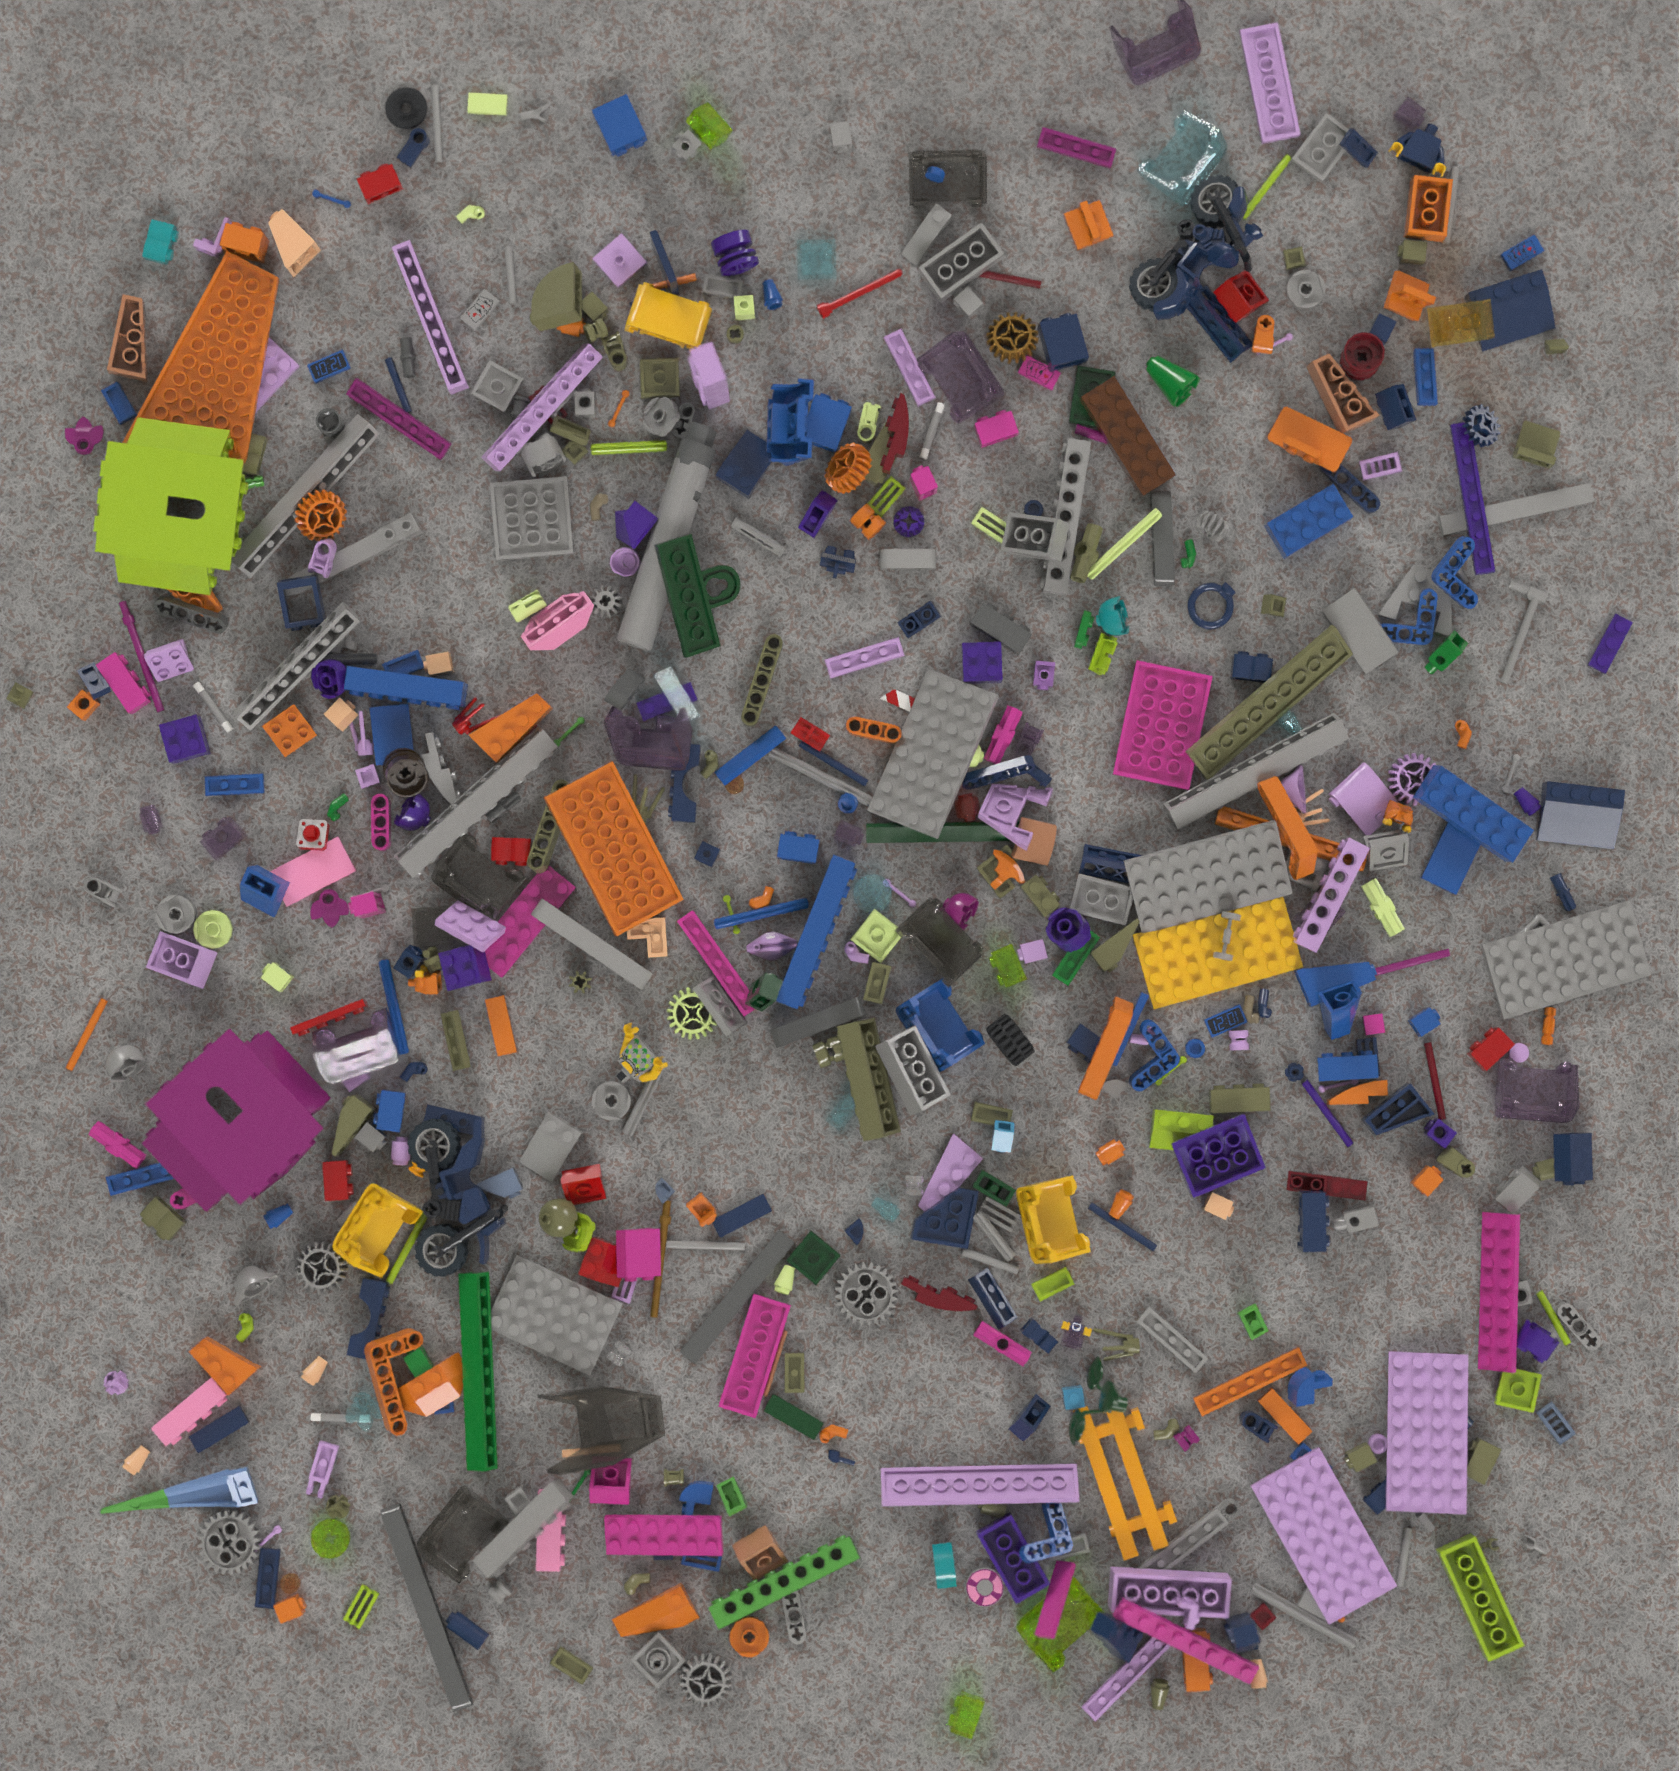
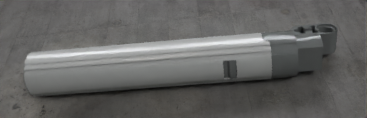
(674, 520)

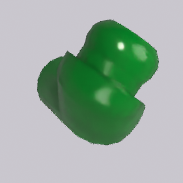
(1191, 554)

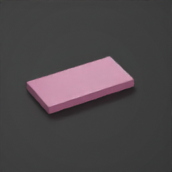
(315, 871)

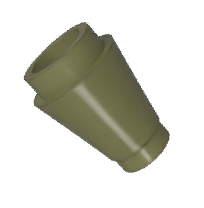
(1159, 1693)

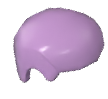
(629, 558)

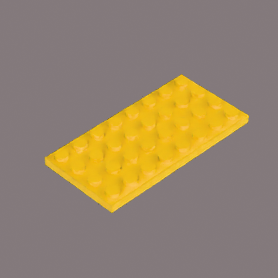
(1181, 962)

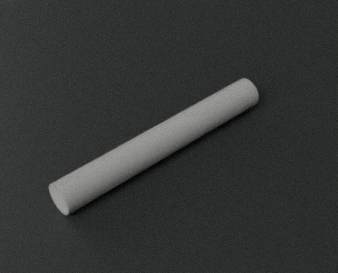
(510, 275)
(990, 1261)
(1404, 1557)

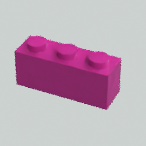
(124, 682)
(367, 905)

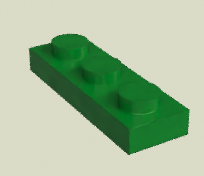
(1073, 961)

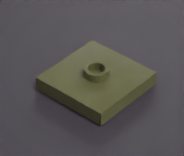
(659, 378)

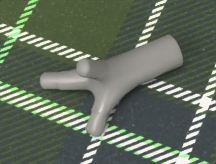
(534, 113)

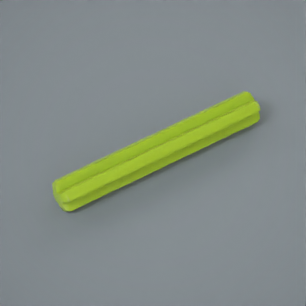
(629, 447)

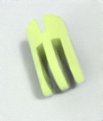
(527, 606)

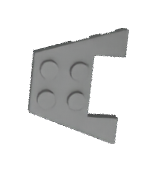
(1409, 591)

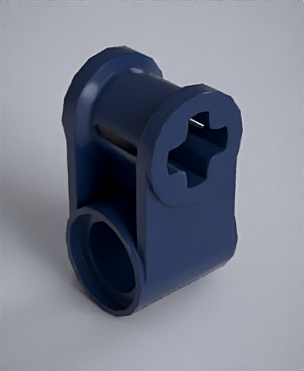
(1260, 1427)

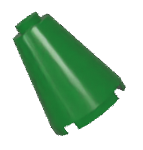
(1172, 379)

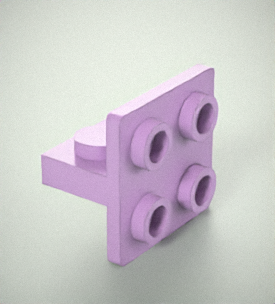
(169, 660)

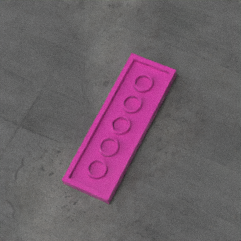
(520, 924)
(754, 1355)
(664, 1535)

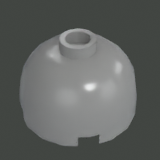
(124, 1061)

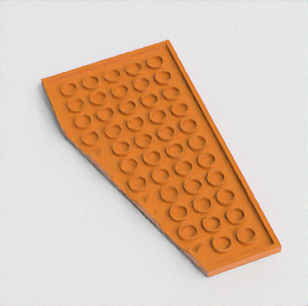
(219, 356)

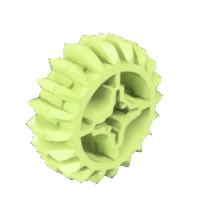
(681, 1026)

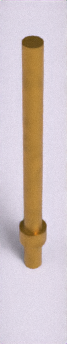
(664, 1220)

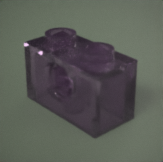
(234, 835)

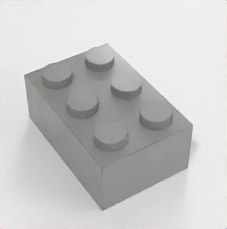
(1035, 536)

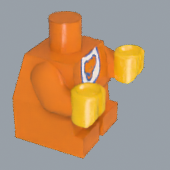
(1400, 814)
(426, 982)

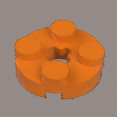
(757, 1644)

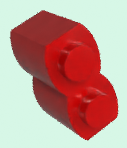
(510, 850)

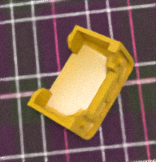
(668, 316)
(1050, 1220)
(372, 1228)

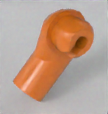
(1464, 732)
(762, 901)
(832, 1431)

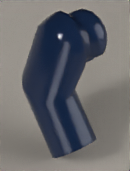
(1263, 1011)

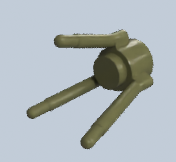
(641, 808)
(1129, 1346)

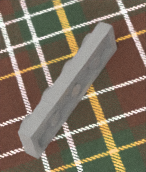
(1172, 1339)

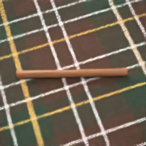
(775, 1363)

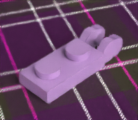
(322, 1466)

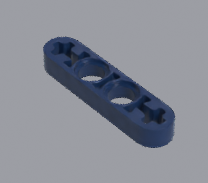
(1351, 482)
(998, 772)

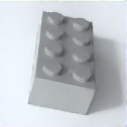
(960, 262)
(912, 1070)

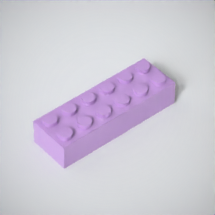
(708, 376)
(1159, 1588)

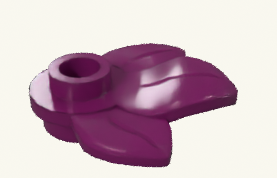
(84, 433)
(329, 910)

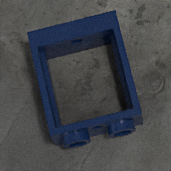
(295, 583)

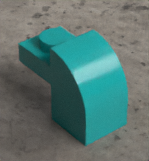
(944, 1565)

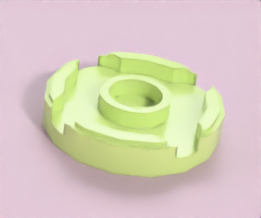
(213, 929)

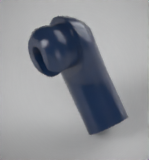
(413, 1068)

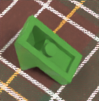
(1253, 1321)

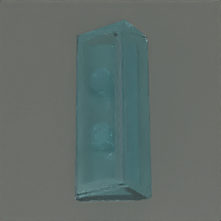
(675, 693)

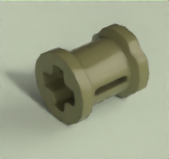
(674, 1477)

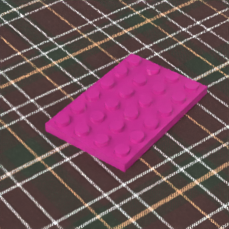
(1161, 724)

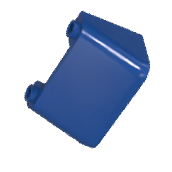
(939, 1025)

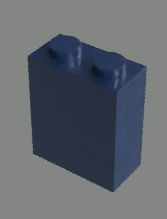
(1062, 341)
(1573, 1158)

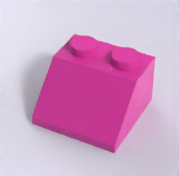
(611, 1483)

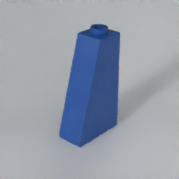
(1322, 978)

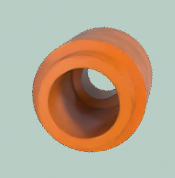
(573, 329)
(1110, 1152)

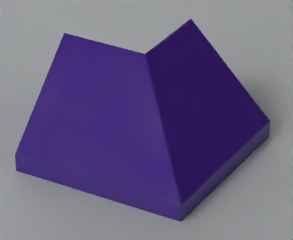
(633, 524)

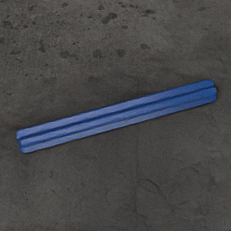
(761, 913)
(393, 1006)

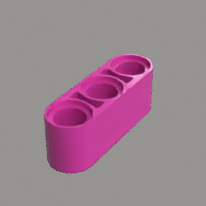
(376, 813)

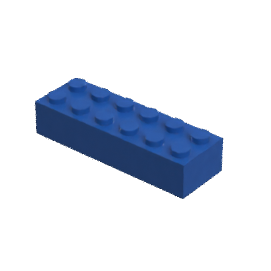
(405, 686)
(1473, 813)

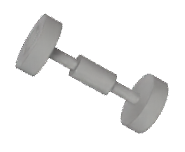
(1227, 936)

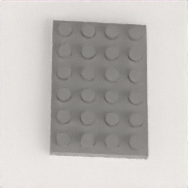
(554, 1314)

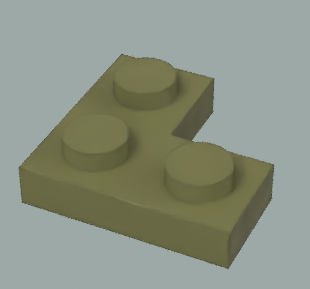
(987, 871)

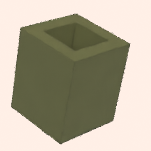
(1412, 252)
(594, 308)
(1360, 1457)

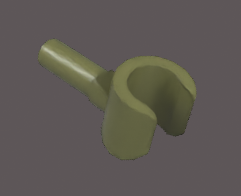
(1487, 1544)

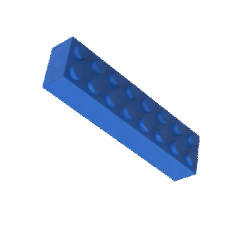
(815, 932)

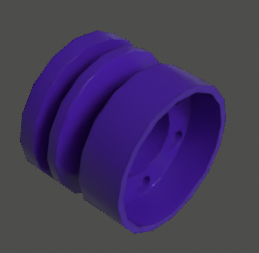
(734, 251)

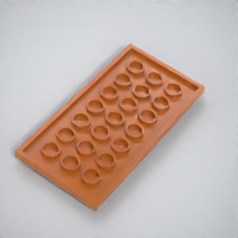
(613, 848)

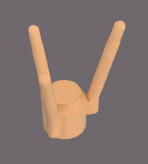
(1302, 816)

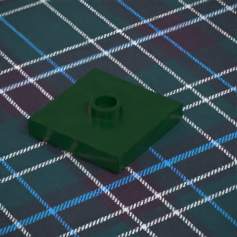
(813, 1257)

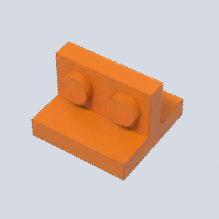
(1088, 224)
(1408, 296)

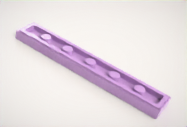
(1124, 1677)

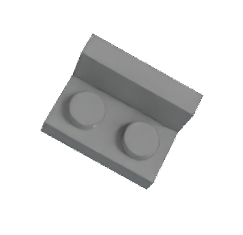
(1387, 850)

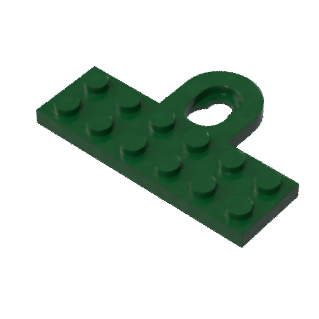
(688, 594)

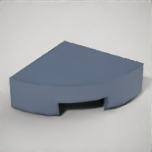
(663, 1190)

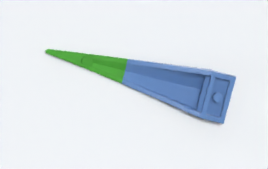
(218, 1489)

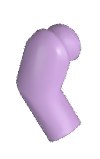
(1139, 1039)

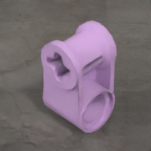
(321, 561)

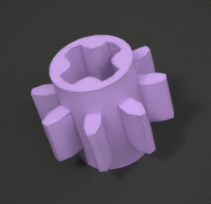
(115, 1382)

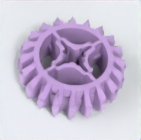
(1404, 793)

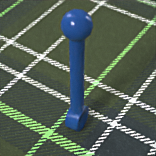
(316, 194)

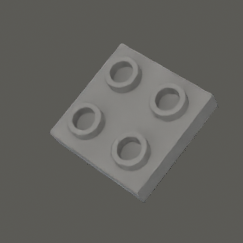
(658, 1659)

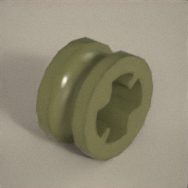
(734, 328)

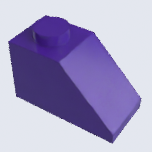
(817, 513)

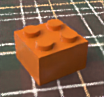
(245, 242)

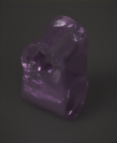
(1029, 738)

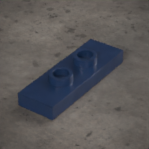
(461, 1121)

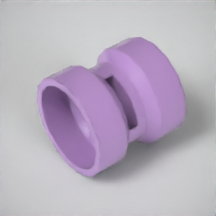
(1239, 1044)

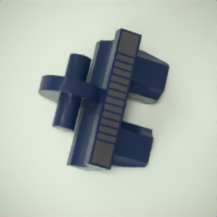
(836, 563)

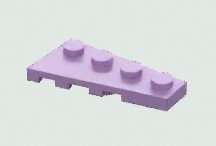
(952, 1170)

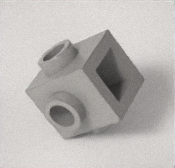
(693, 141)

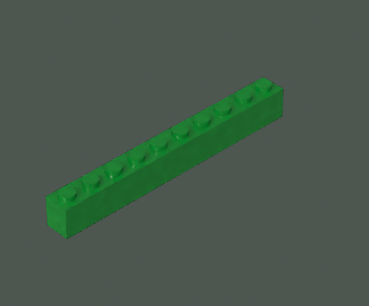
(478, 1371)

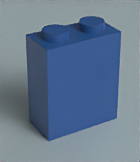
(619, 125)
(827, 421)

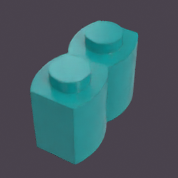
(160, 242)

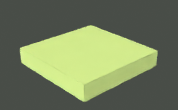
(876, 936)

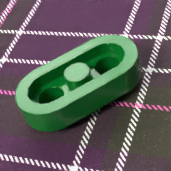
(1086, 621)

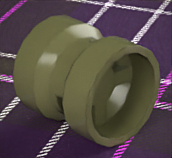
(595, 330)

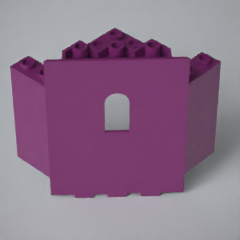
(259, 1143)

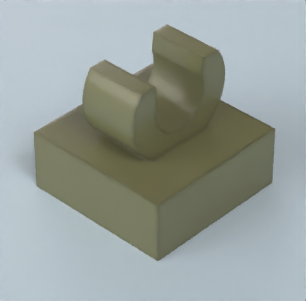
(19, 695)

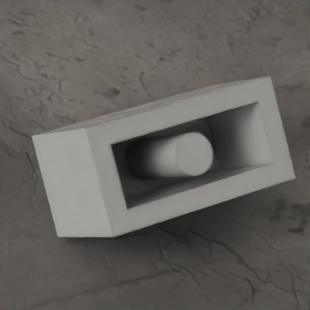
(1517, 1189)

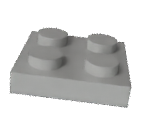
(497, 386)

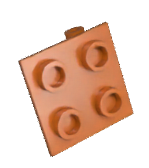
(289, 730)

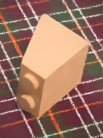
(292, 242)

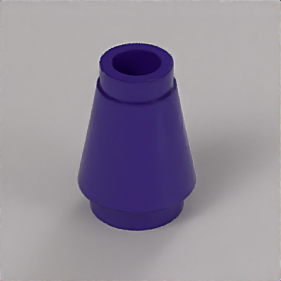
(1527, 801)

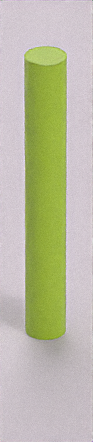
(1553, 1317)

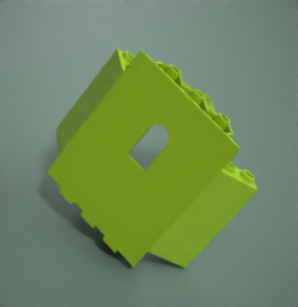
(133, 503)

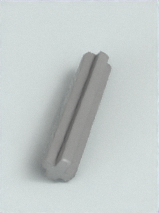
(994, 1236)

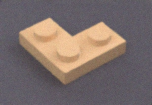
(655, 932)

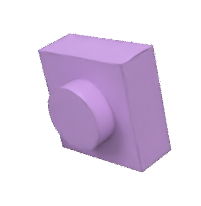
(367, 776)

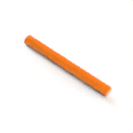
(86, 1034)

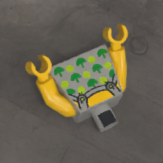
(638, 1058)

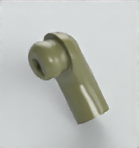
(1169, 1432)
(634, 1581)

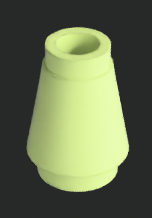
(785, 1280)

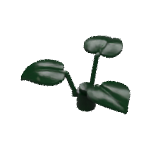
(1108, 1402)

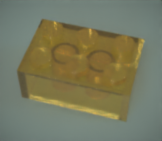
(1461, 322)

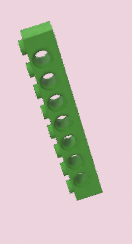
(723, 1618)

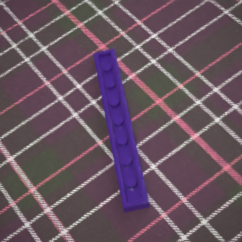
(1472, 500)

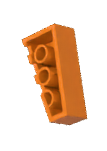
(511, 727)

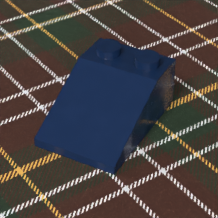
(745, 464)

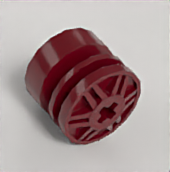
(1363, 345)

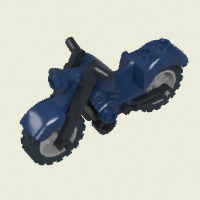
(1178, 273)

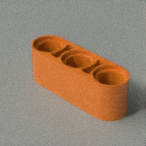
(866, 723)

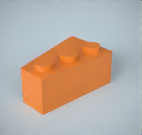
(223, 1364)

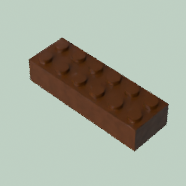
(1127, 437)

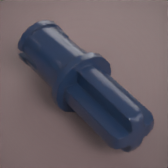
(1563, 892)

